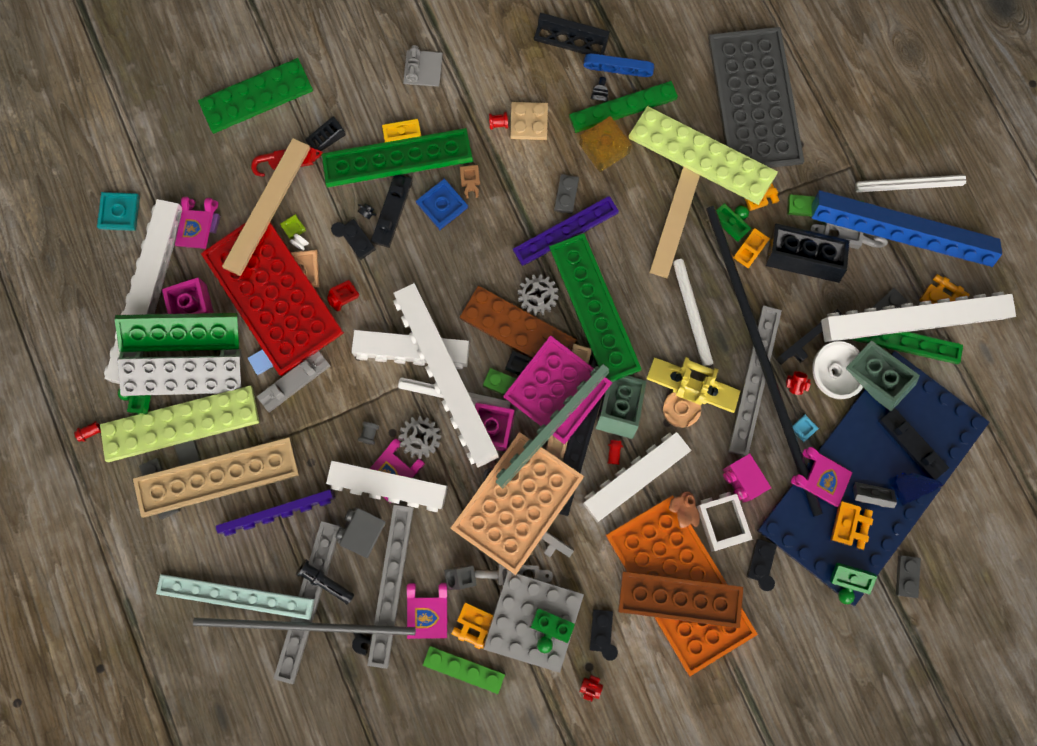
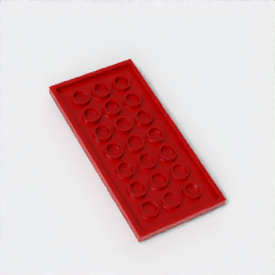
(275, 300)

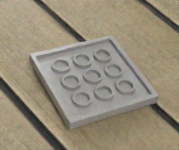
(510, 625)

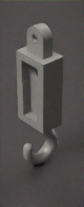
(856, 238)
(501, 573)

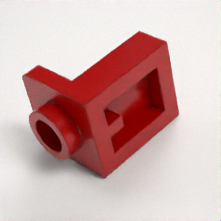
(342, 295)

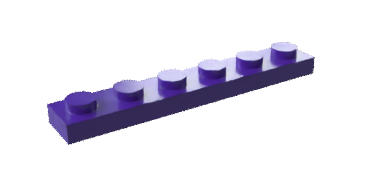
(565, 230)
(267, 516)

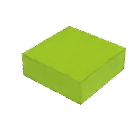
(292, 226)

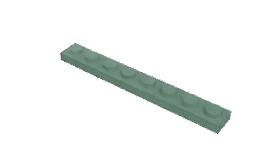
(557, 420)

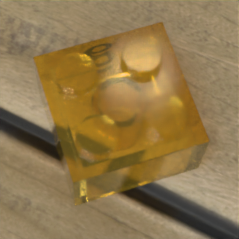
(605, 144)

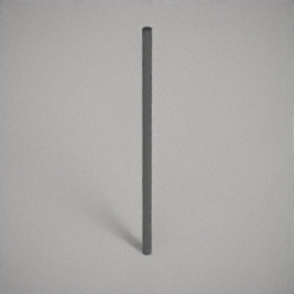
(303, 626)

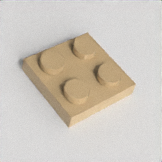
(529, 120)

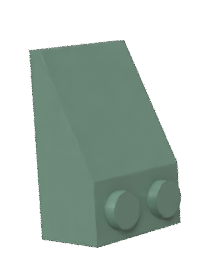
(882, 375)
(622, 407)

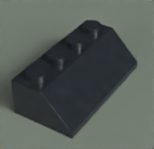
(808, 253)

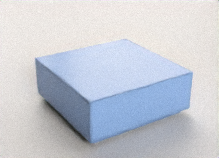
(260, 362)

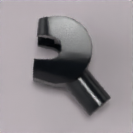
(600, 91)
(358, 642)

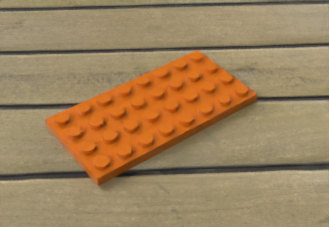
(661, 548)

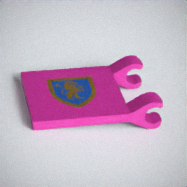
(195, 225)
(392, 464)
(825, 479)
(427, 613)

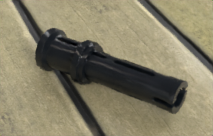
(317, 577)

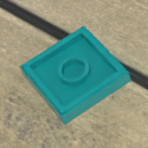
(118, 211)

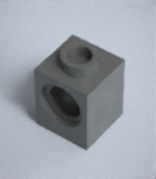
(460, 577)

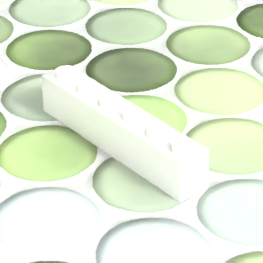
(401, 348)
(636, 477)
(387, 485)

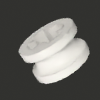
(299, 242)

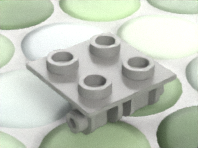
(422, 67)

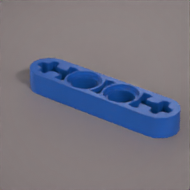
(618, 65)

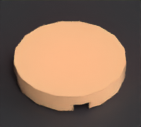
(680, 411)

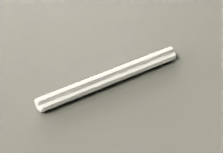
(910, 183)
(692, 312)
(429, 389)

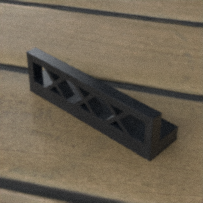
(571, 29)

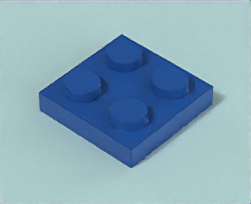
(441, 204)

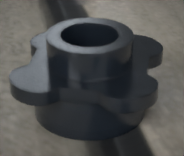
(366, 210)

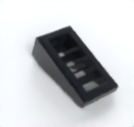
(327, 126)

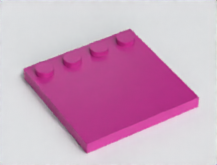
(549, 381)

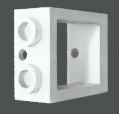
(726, 497)

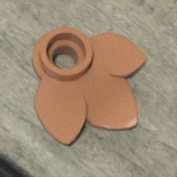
(686, 510)

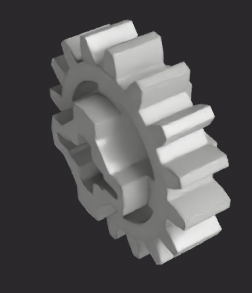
(545, 293)
(427, 433)

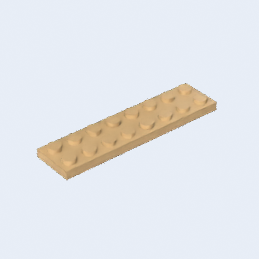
(215, 477)

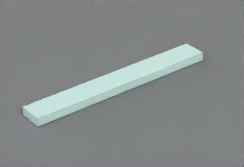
(235, 596)

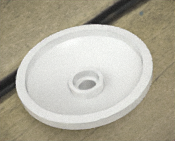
(836, 357)

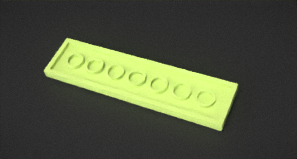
(703, 155)
(179, 423)

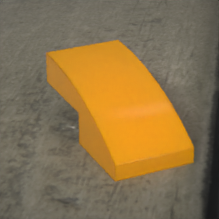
(751, 248)

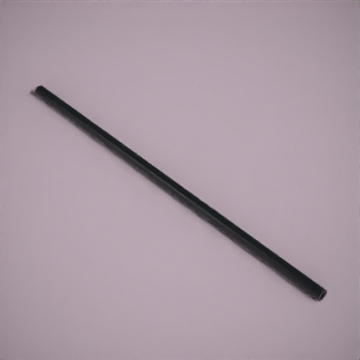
(762, 355)

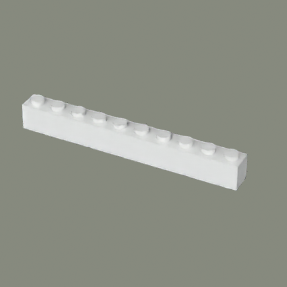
(150, 270)
(920, 317)
(446, 376)

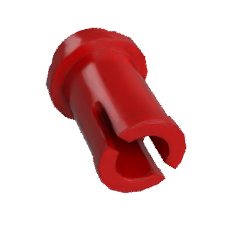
(87, 431)
(614, 452)

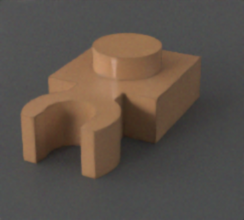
(470, 178)

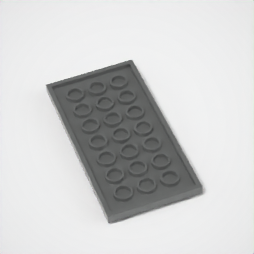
(756, 96)

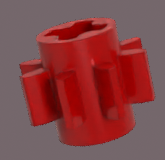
(798, 383)
(591, 688)

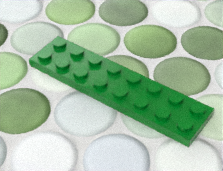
(396, 157)
(595, 307)

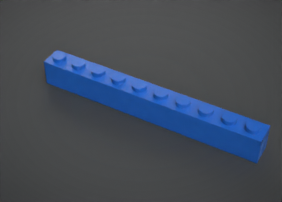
(906, 228)

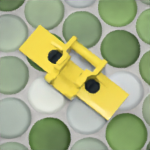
(691, 389)

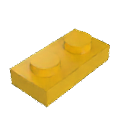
(401, 130)

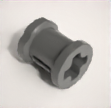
(368, 433)

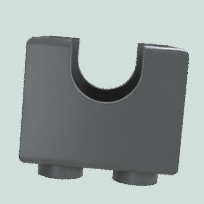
(360, 532)

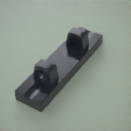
(391, 211)
(796, 350)
(913, 444)

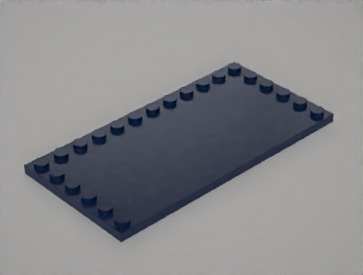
(875, 460)

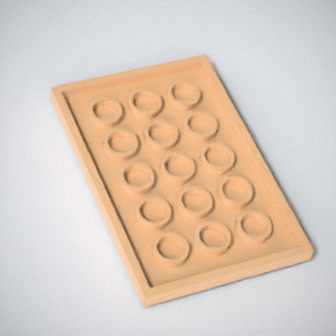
(515, 518)

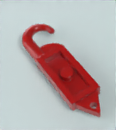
(275, 157)

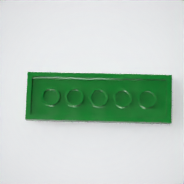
(255, 95)
(177, 332)

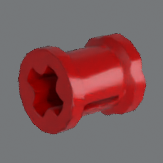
(498, 120)

